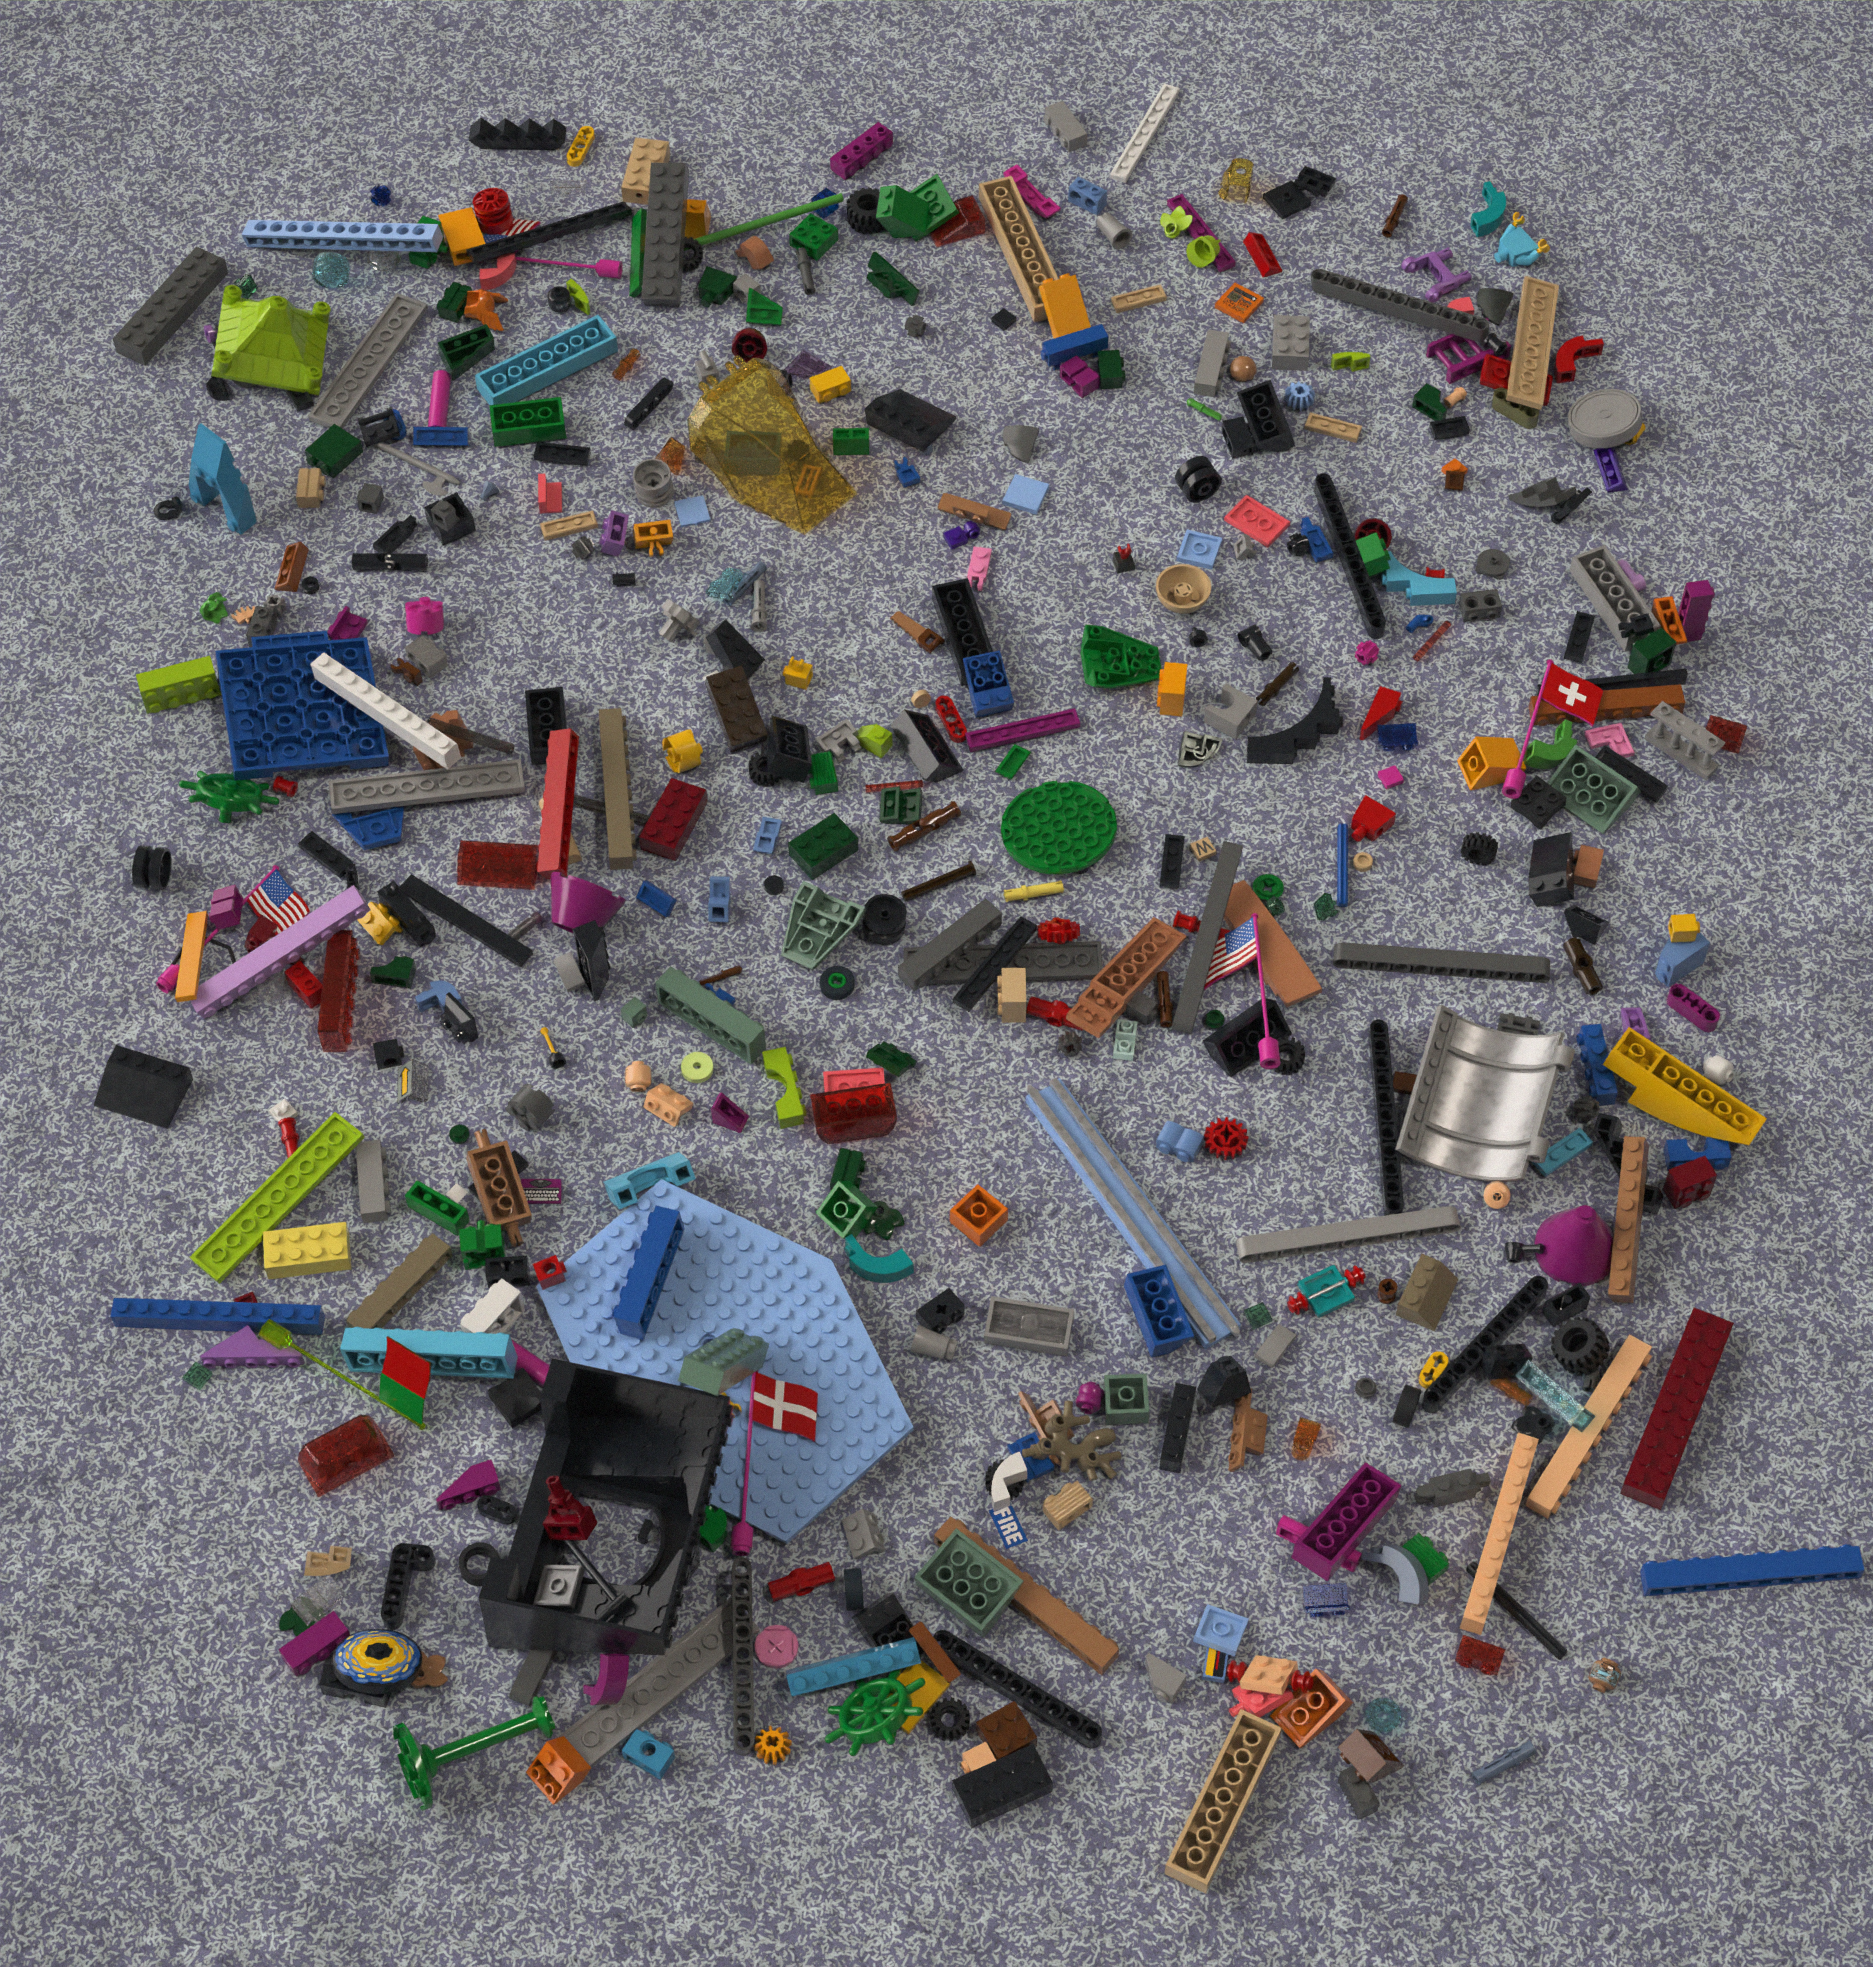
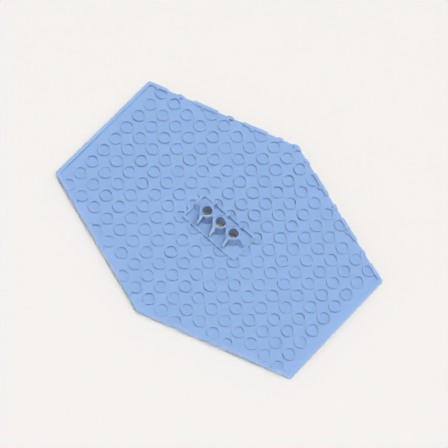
(770, 1288)

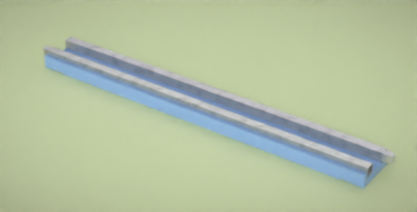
(1131, 1209)

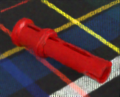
(1191, 923)
(289, 1135)

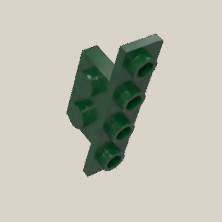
(890, 281)

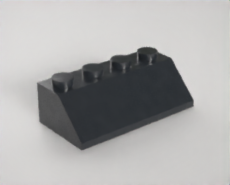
(1266, 417)
(925, 746)
(592, 956)
(1237, 1041)

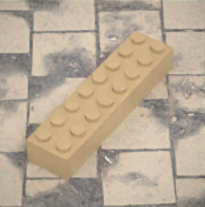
(1222, 1801)

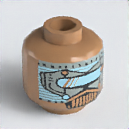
(1604, 1675)

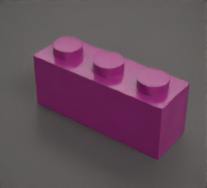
(314, 1644)

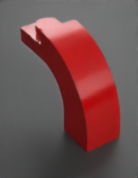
(1570, 352)

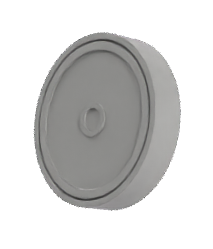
(1605, 418)

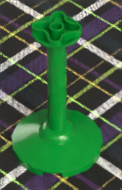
(421, 1762)

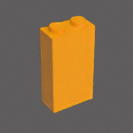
(461, 233)
(1064, 305)

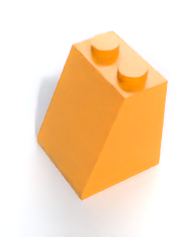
(697, 218)
(1488, 761)

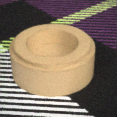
(920, 698)
(1362, 862)

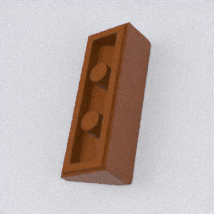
(292, 567)
(934, 1652)

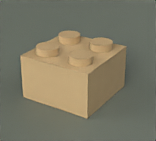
(1012, 995)

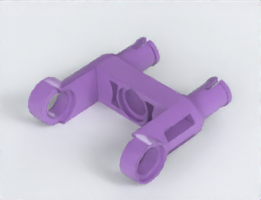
(1433, 261)

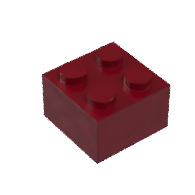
(1689, 1182)

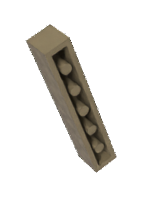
(401, 1284)

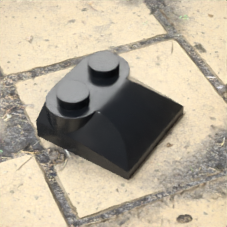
(458, 1020)

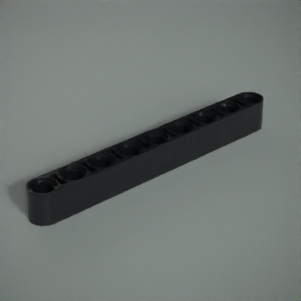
(1488, 1335)
(1024, 1696)

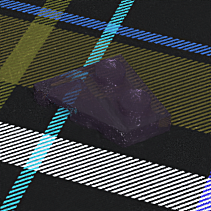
(807, 365)

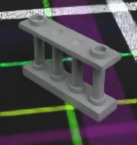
(1678, 749)

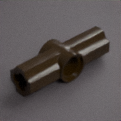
(1578, 958)

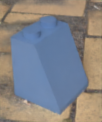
(1680, 959)

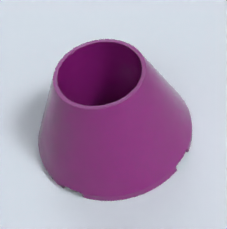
(580, 902)

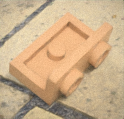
(667, 1104)

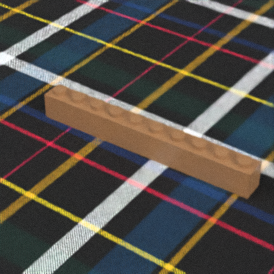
(1046, 1610)

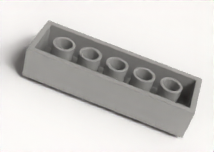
(1610, 592)

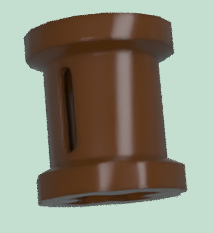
(1387, 1285)

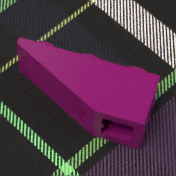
(473, 1483)

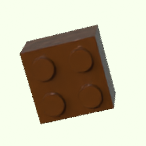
(1006, 1731)

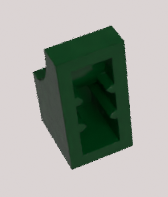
(1428, 402)
(396, 973)

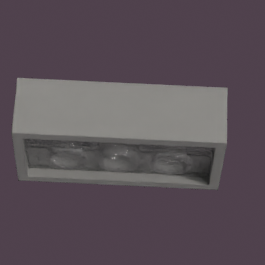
(1029, 1326)

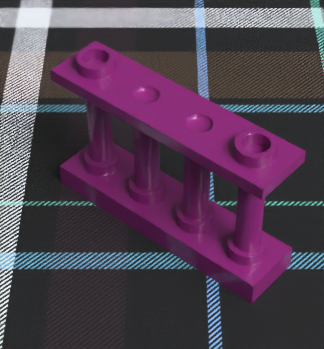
(1468, 365)

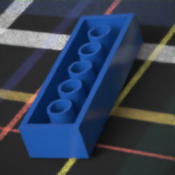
(648, 1272)

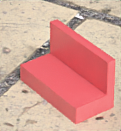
(549, 495)

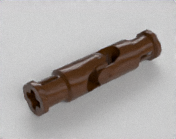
(927, 824)

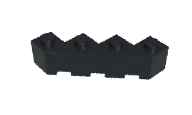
(511, 137)
(1607, 1131)

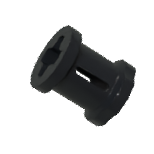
(1495, 344)

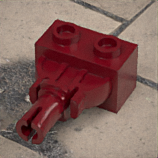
(261, 932)
(566, 1515)

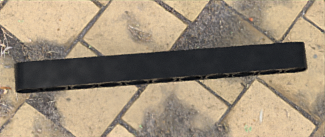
(1349, 556)
(1388, 1111)

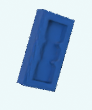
(656, 898)

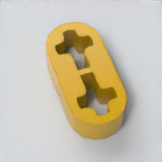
(1429, 1368)

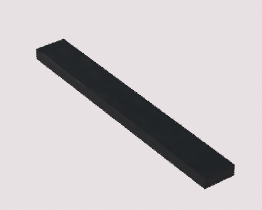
(1649, 679)
(466, 920)

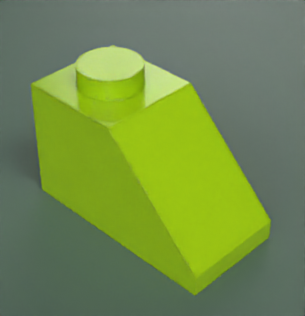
(875, 739)

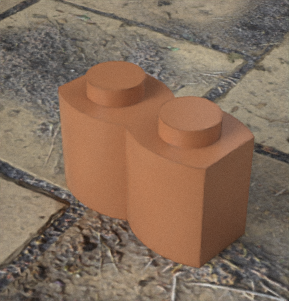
(1587, 865)

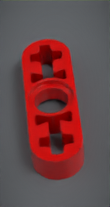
(950, 726)

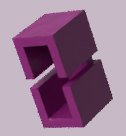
(1078, 372)
(226, 907)

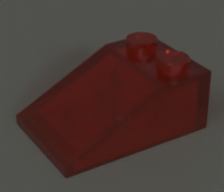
(964, 225)

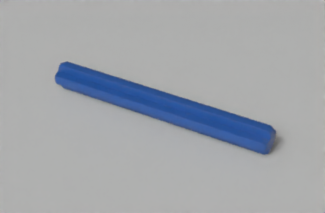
(1342, 865)

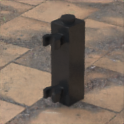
(407, 913)

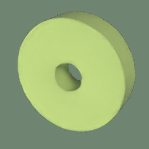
(697, 1075)

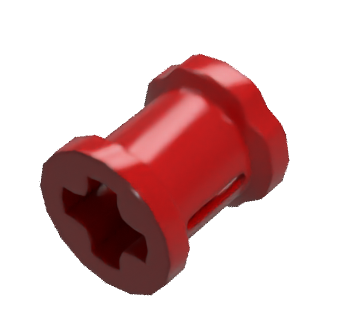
(1435, 573)
(285, 786)

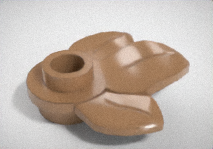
(431, 1672)

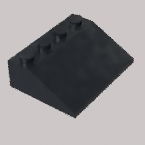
(908, 418)
(143, 1086)

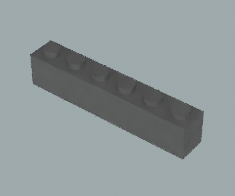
(950, 944)

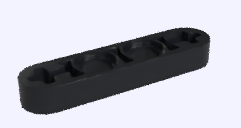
(648, 403)

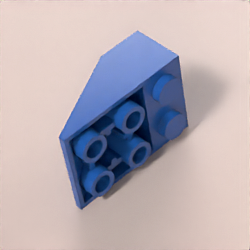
(988, 684)

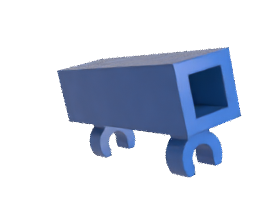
(1077, 343)

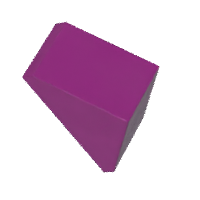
(728, 1114)

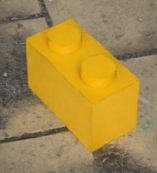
(830, 384)

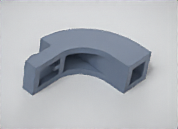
(1408, 1569)

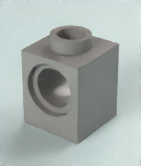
(742, 285)

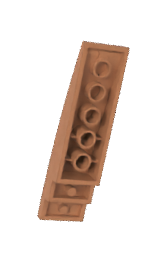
(1281, 962)
(1124, 976)

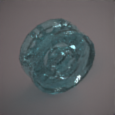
(331, 270)

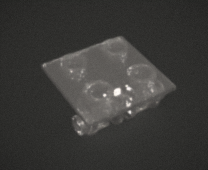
(269, 991)

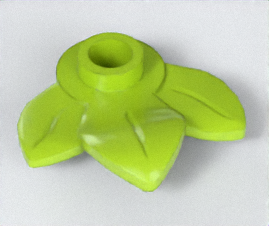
(1177, 220)

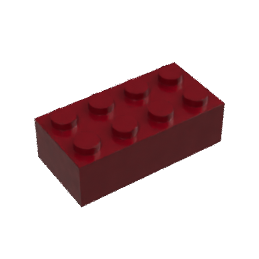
(673, 819)

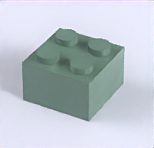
(1126, 1399)

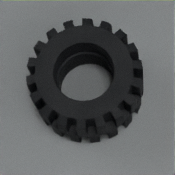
(863, 210)
(1590, 1355)

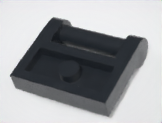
(381, 431)
(1570, 505)

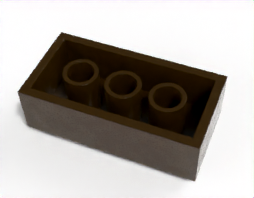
(736, 708)

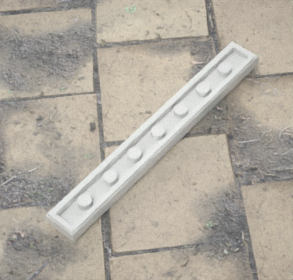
(1144, 133)

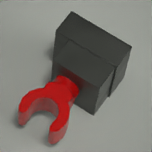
(1123, 560)

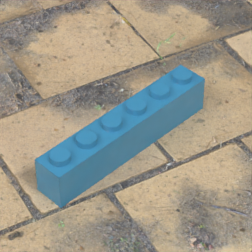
(853, 1666)

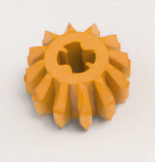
(771, 1752)

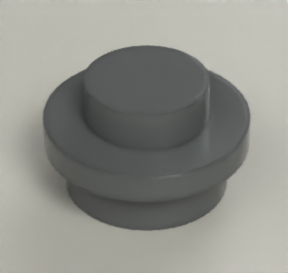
(1365, 1387)

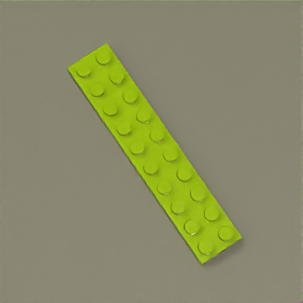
(277, 1197)

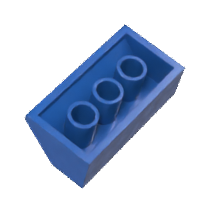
(1158, 1310)

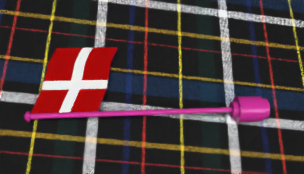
(781, 1408)

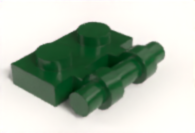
(891, 1058)

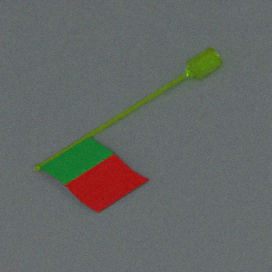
(402, 1379)

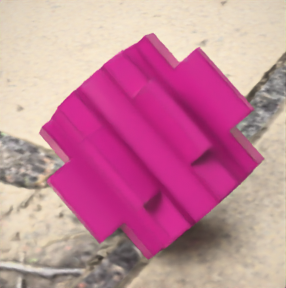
(1367, 652)

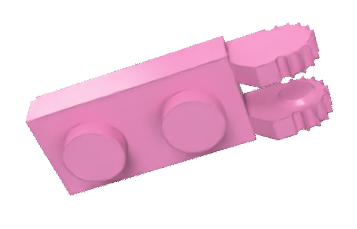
(979, 566)

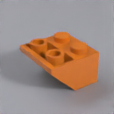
(558, 1769)

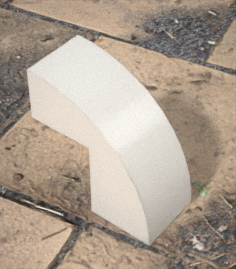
(1009, 1472)

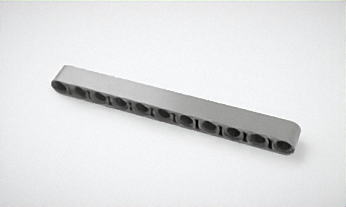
(1347, 1234)

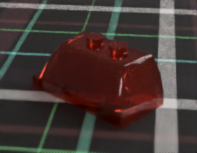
(854, 1113)
(343, 1454)

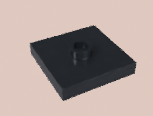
(1286, 200)

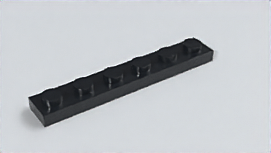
(993, 964)

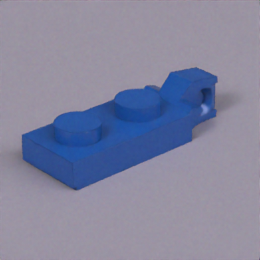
(1319, 546)

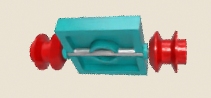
(1326, 1290)

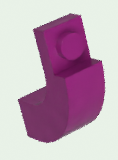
(611, 1680)

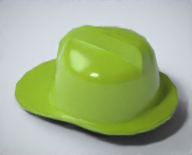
(1203, 250)

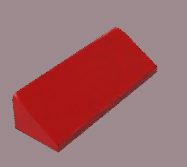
(1262, 254)

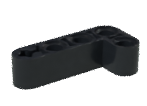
(401, 1586)

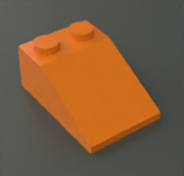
(1312, 1712)

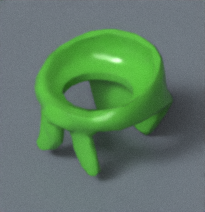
(213, 608)

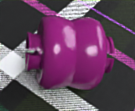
(1089, 1398)

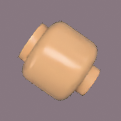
(638, 1076)
(1493, 1188)

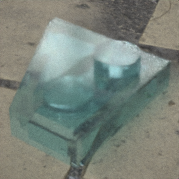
(724, 585)

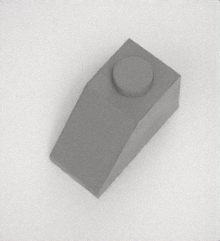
(1164, 1679)

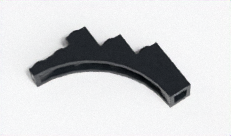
(1283, 746)

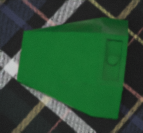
(1117, 659)

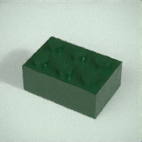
(823, 846)

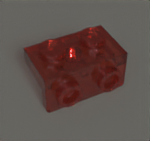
(1479, 1655)

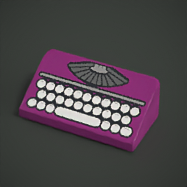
(542, 1191)

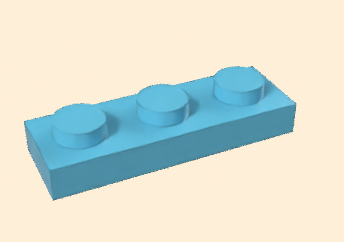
(1564, 1151)

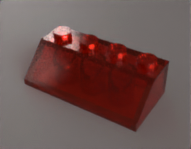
(497, 865)

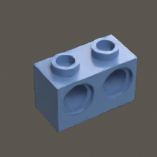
(1087, 195)

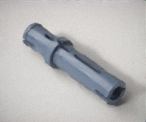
(747, 581)
(1510, 1759)

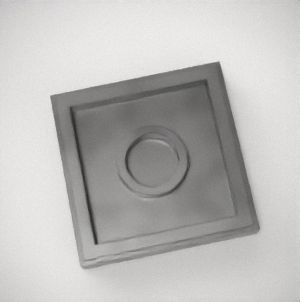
(559, 1586)

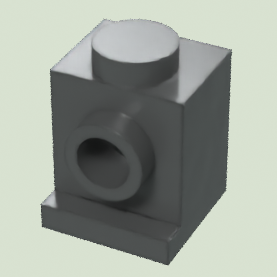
(444, 511)

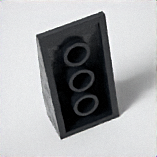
(788, 750)
(1552, 870)

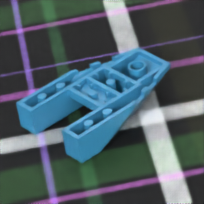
(215, 474)

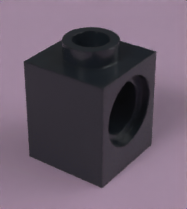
(388, 1053)

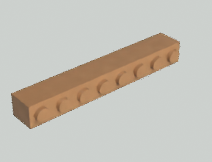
(1628, 1219)

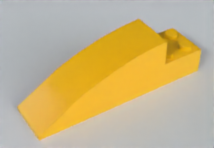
(1679, 1093)

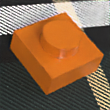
(1454, 465)

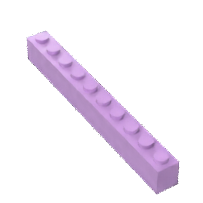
(280, 951)

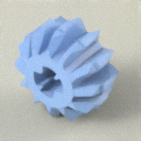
(1299, 396)

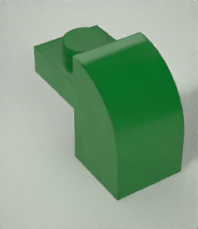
(715, 1529)

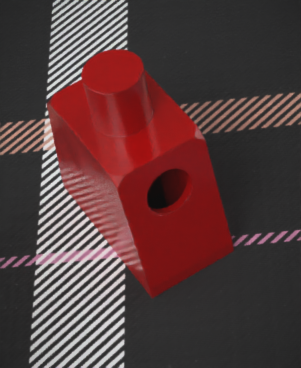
(1371, 820)

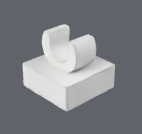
(282, 1110)

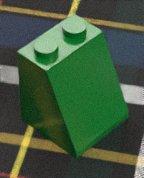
(902, 212)

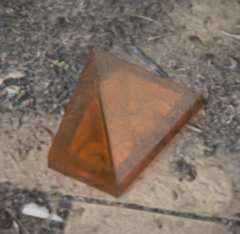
(672, 455)

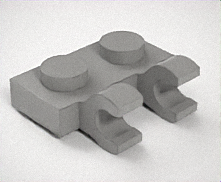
(838, 736)

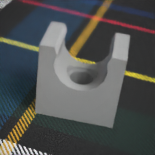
(1236, 717)

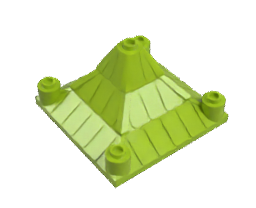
(271, 342)

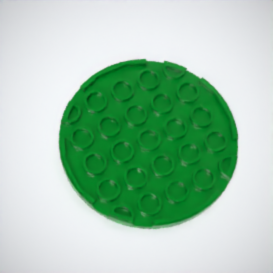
(1059, 827)

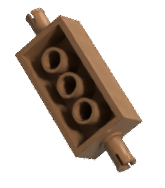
(499, 1186)

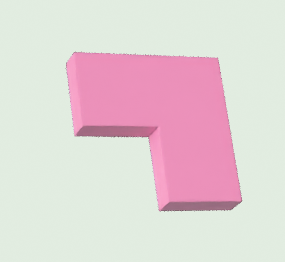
(1611, 735)

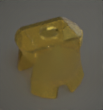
(1231, 177)

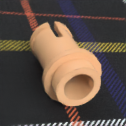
(1456, 396)

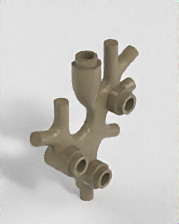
(1061, 1446)

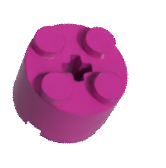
(424, 616)

